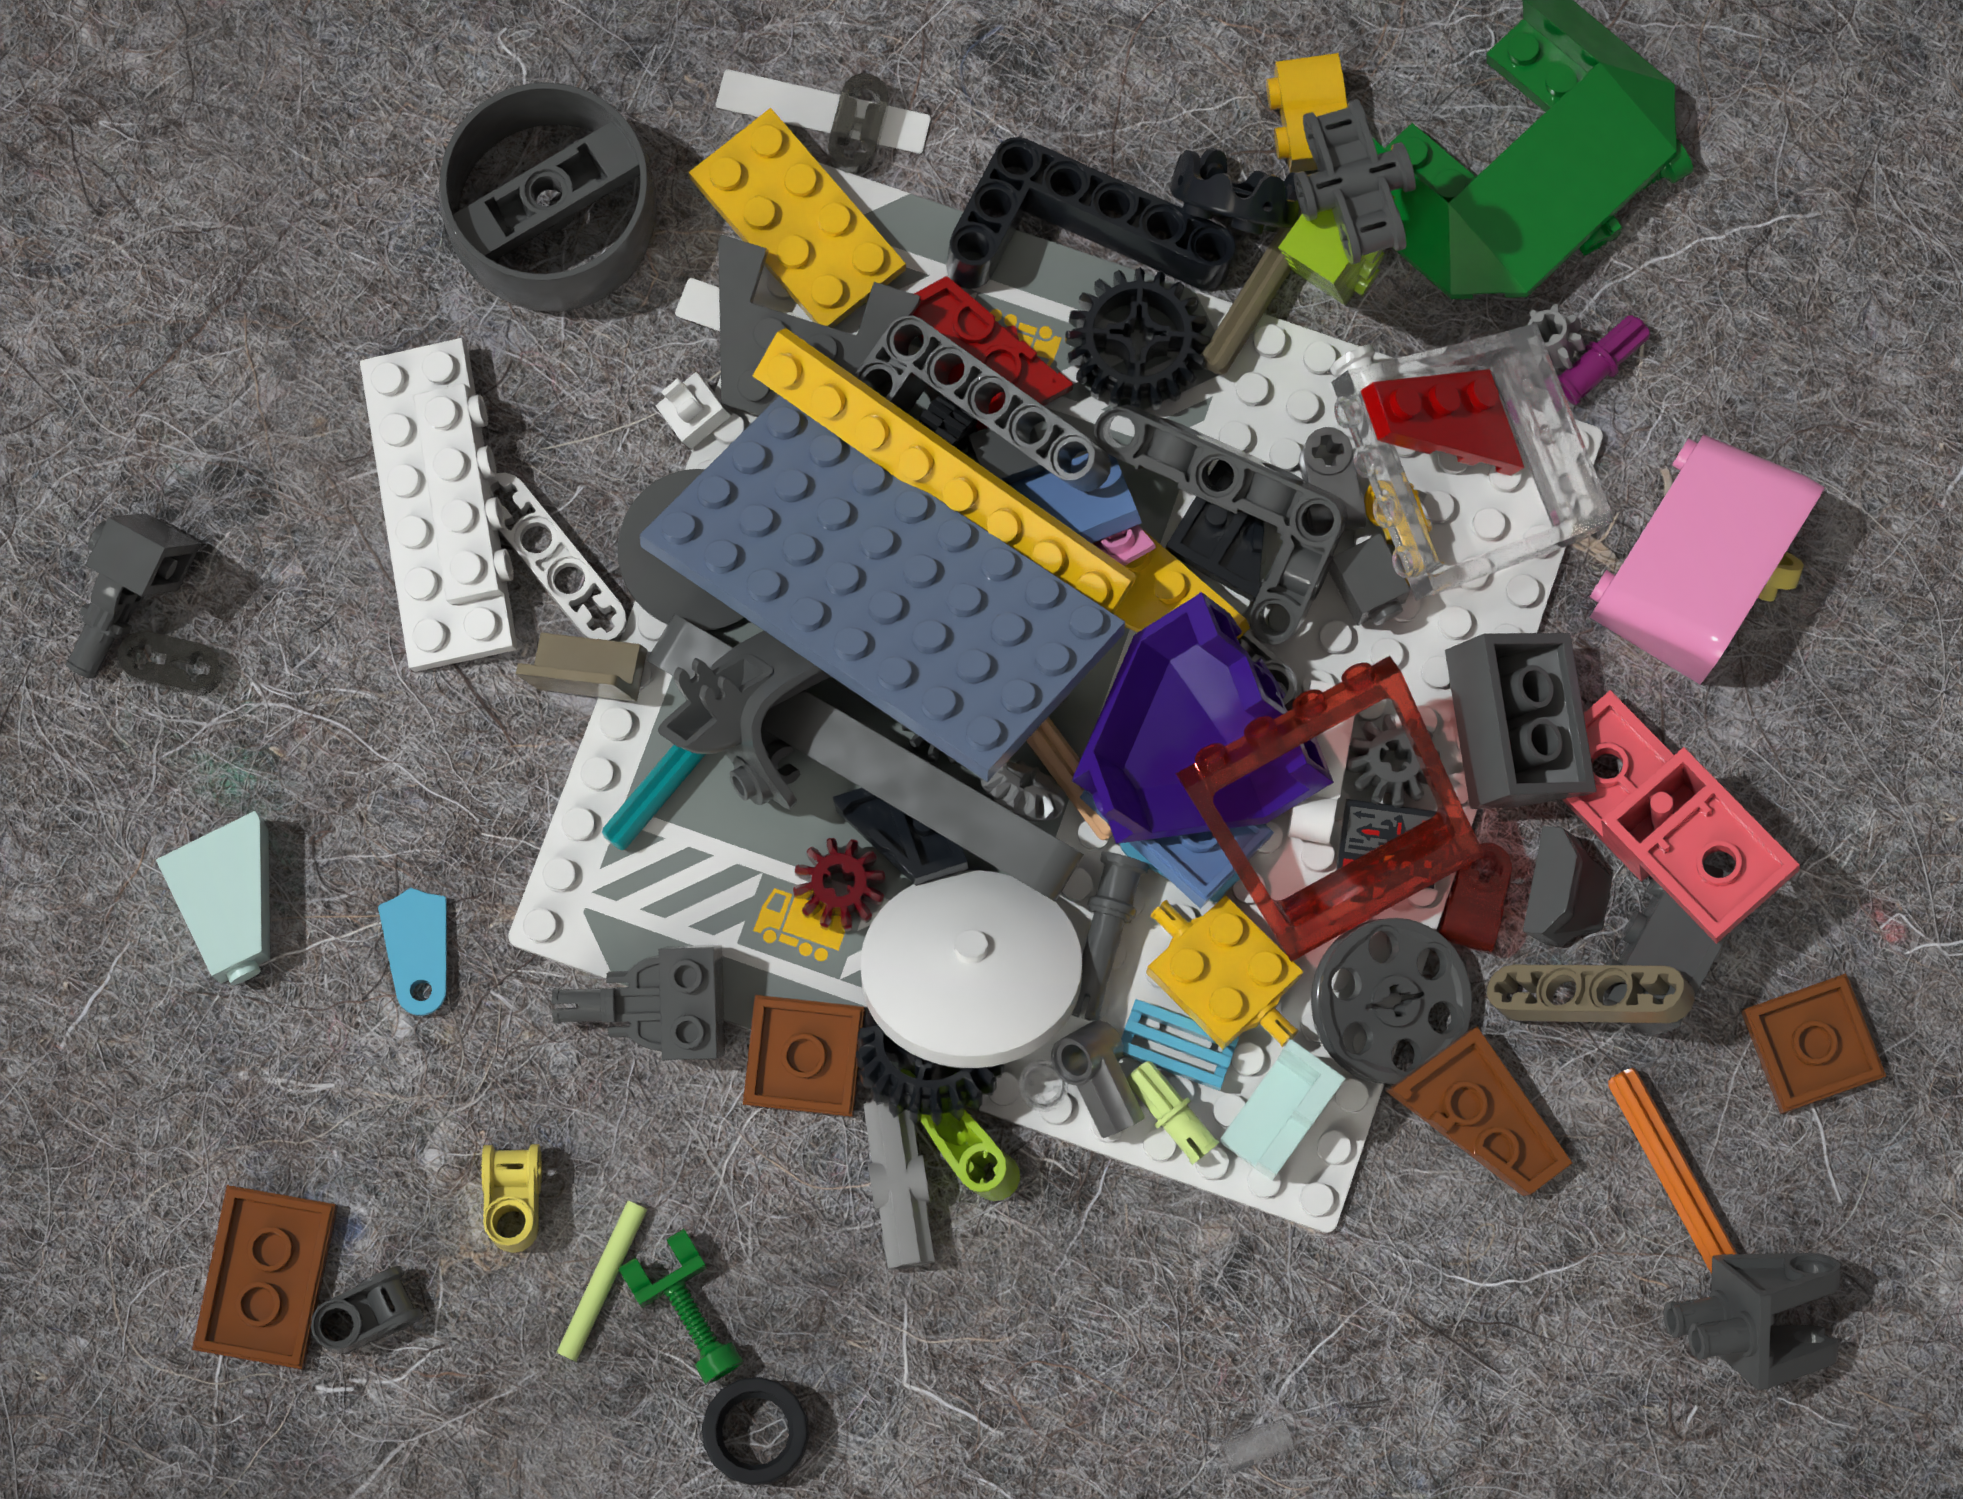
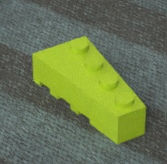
(1318, 257)

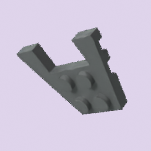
(750, 328)

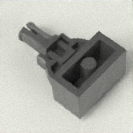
(133, 560)
(670, 1003)

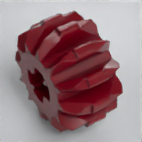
(826, 898)

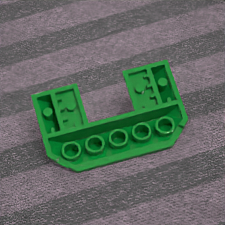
(1561, 180)

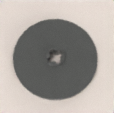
(652, 582)

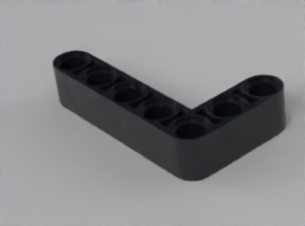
(1083, 216)

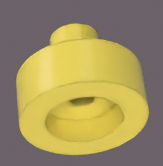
(1784, 577)

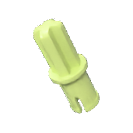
(1171, 1111)

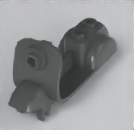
(728, 709)

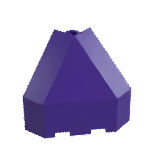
(1173, 695)

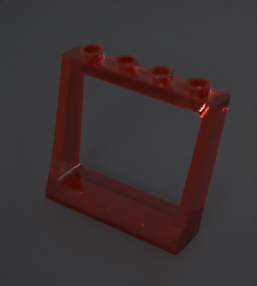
(1372, 880)

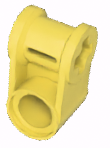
(511, 1184)

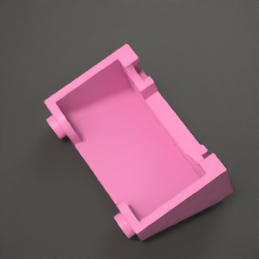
(1705, 555)

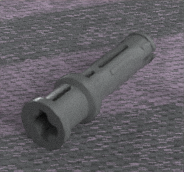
(1111, 910)

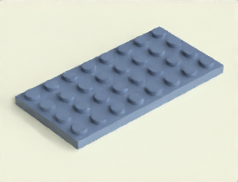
(883, 587)

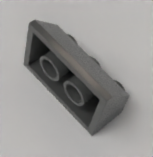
(1519, 719)
(1665, 938)

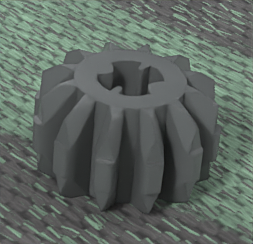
(1380, 774)

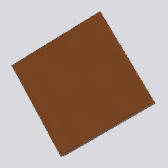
(1813, 1043)
(803, 1055)

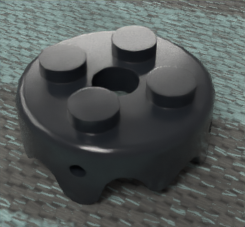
(1254, 204)

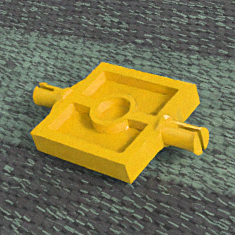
(1224, 972)

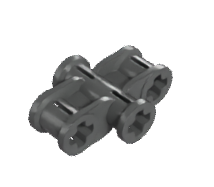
(1354, 181)

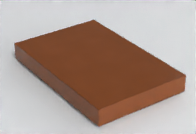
(265, 1277)

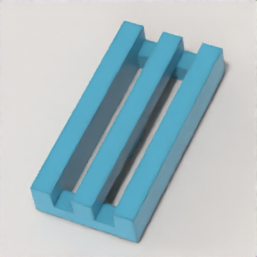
(1165, 1063)

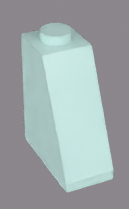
(225, 896)

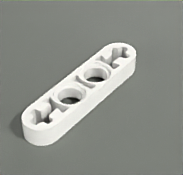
(555, 558)

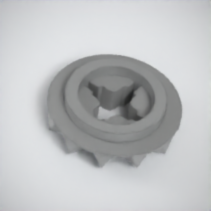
(1025, 791)

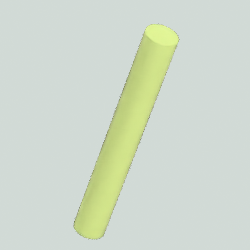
(601, 1281)

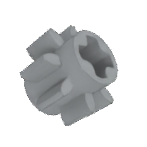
(1558, 335)

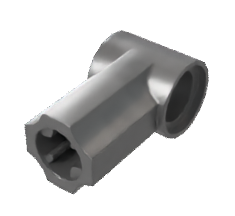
(1091, 1062)

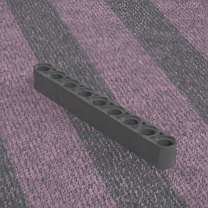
(893, 774)

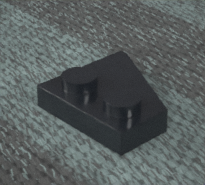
(1220, 541)
(902, 840)

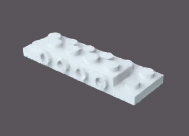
(439, 505)

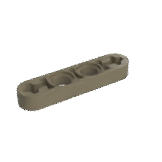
(1590, 988)

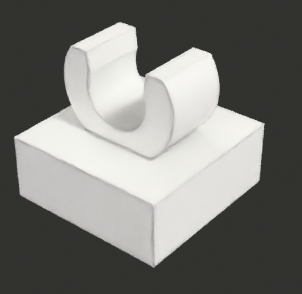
(692, 409)

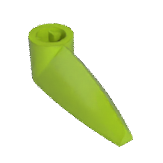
(969, 1150)

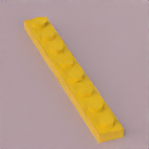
(937, 467)

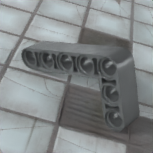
(974, 393)

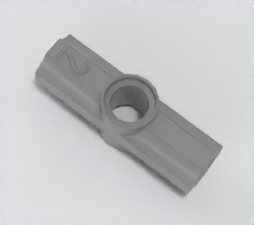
(899, 1187)

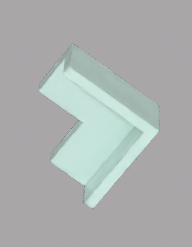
(1282, 1109)

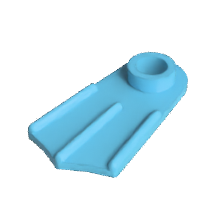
(416, 947)

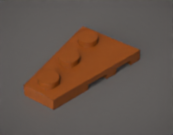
(1484, 1112)

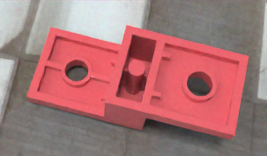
(1671, 815)

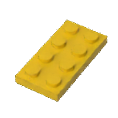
(790, 205)

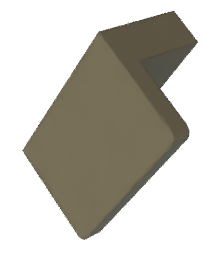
(586, 667)

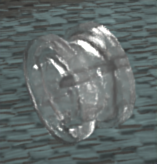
(1038, 1101)

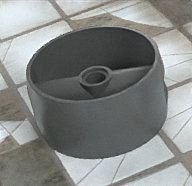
(579, 172)

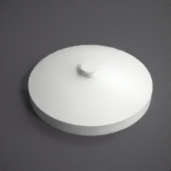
(971, 969)

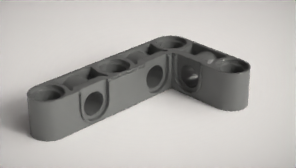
(1256, 490)

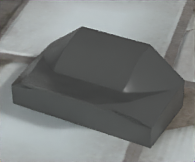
(1566, 890)

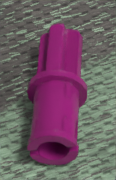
(1603, 358)

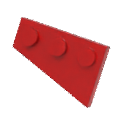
(974, 329)
(1445, 414)

